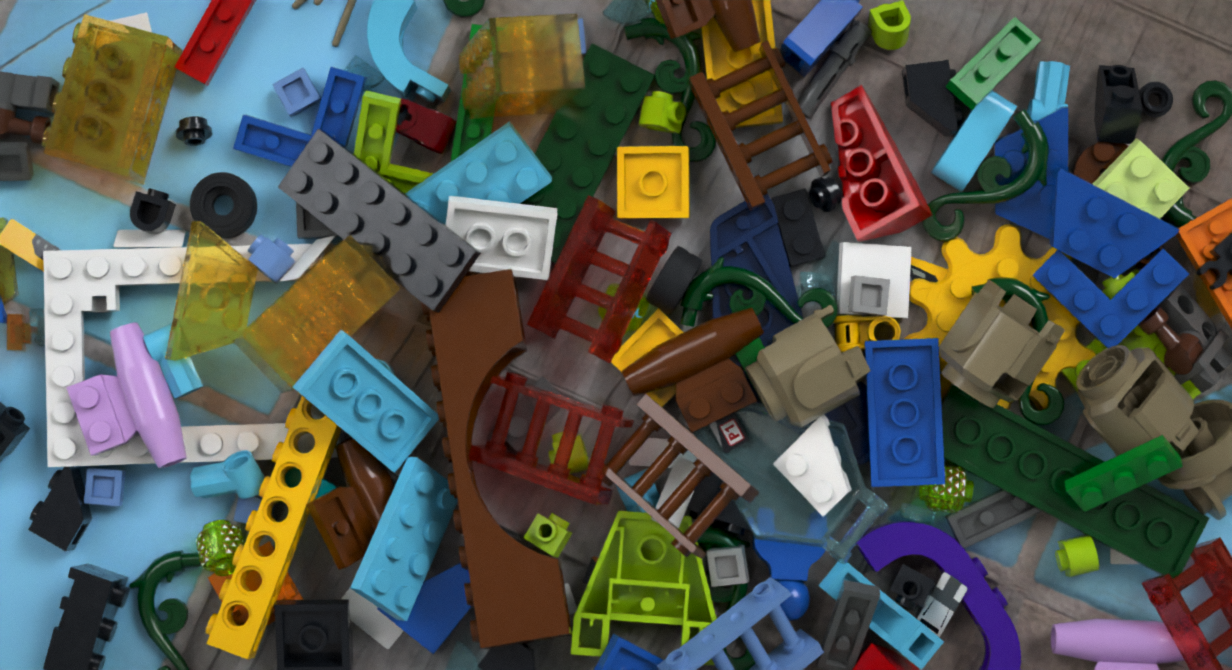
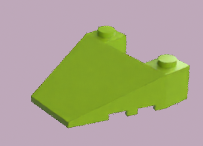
(642, 581)

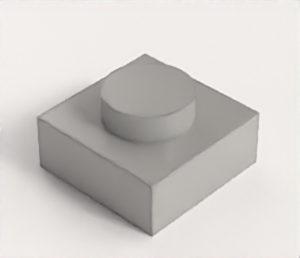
(869, 295)
(727, 566)

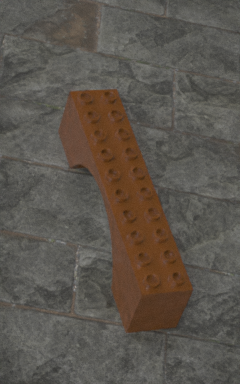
(512, 588)

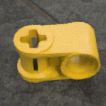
(860, 330)

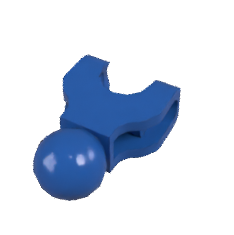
(789, 567)

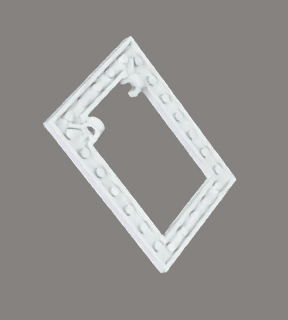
(70, 289)

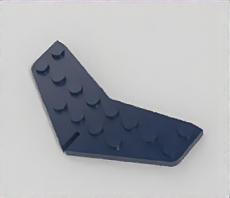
(756, 244)

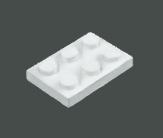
(505, 234)

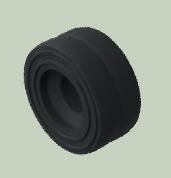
(217, 185)
(673, 280)

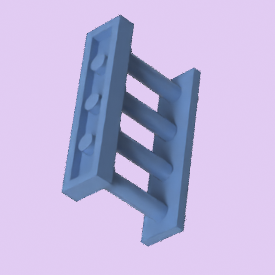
(793, 654)

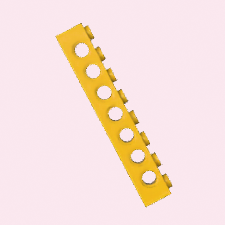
(286, 534)

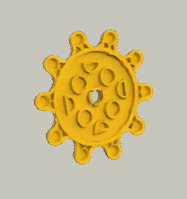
(949, 297)

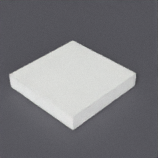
(876, 262)

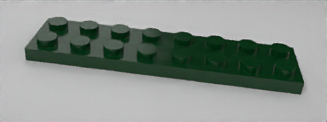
(1034, 467)

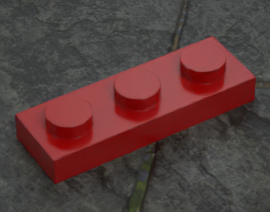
(213, 38)

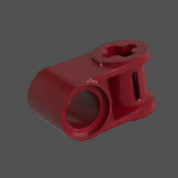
(426, 126)

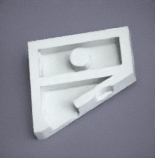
(815, 467)

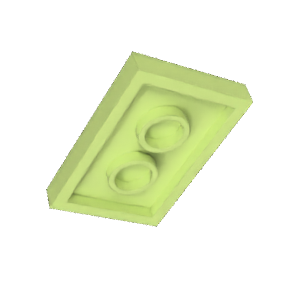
(1142, 180)

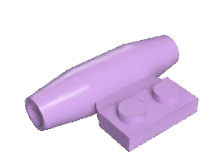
(132, 402)
(1116, 643)

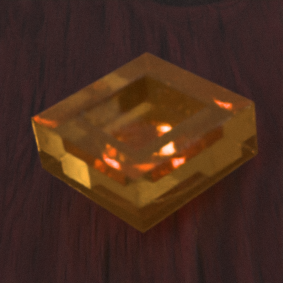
(18, 332)

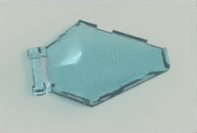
(780, 509)

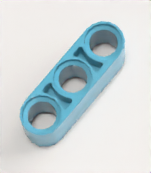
(973, 140)

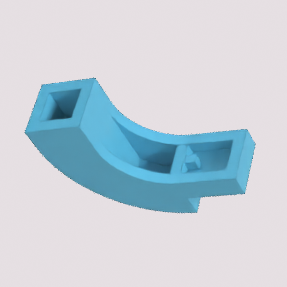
(385, 40)
(889, 620)

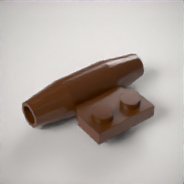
(733, 17)
(700, 366)
(351, 513)

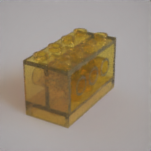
(522, 66)
(135, 105)
(329, 297)

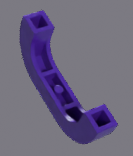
(985, 606)

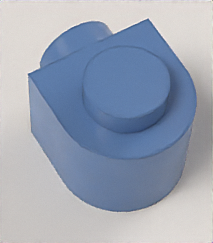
(271, 257)

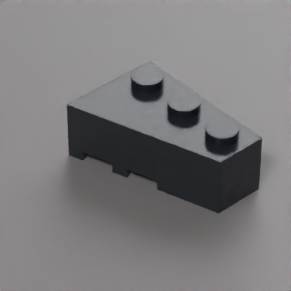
(87, 619)

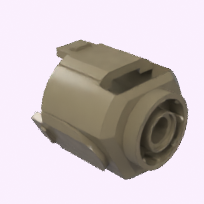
(994, 349)
(806, 372)
(1135, 399)

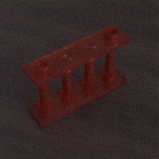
(572, 266)
(525, 463)
(1215, 565)

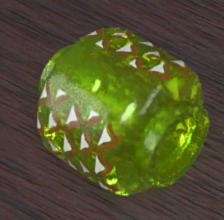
(951, 495)
(218, 545)

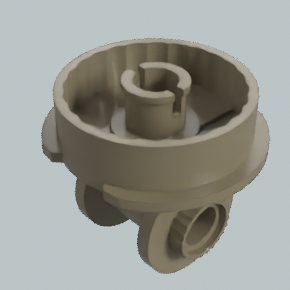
(1207, 459)

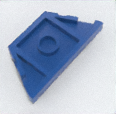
(1035, 205)
(1102, 226)

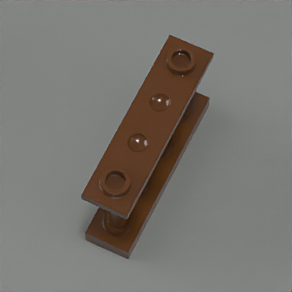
(740, 155)
(705, 465)

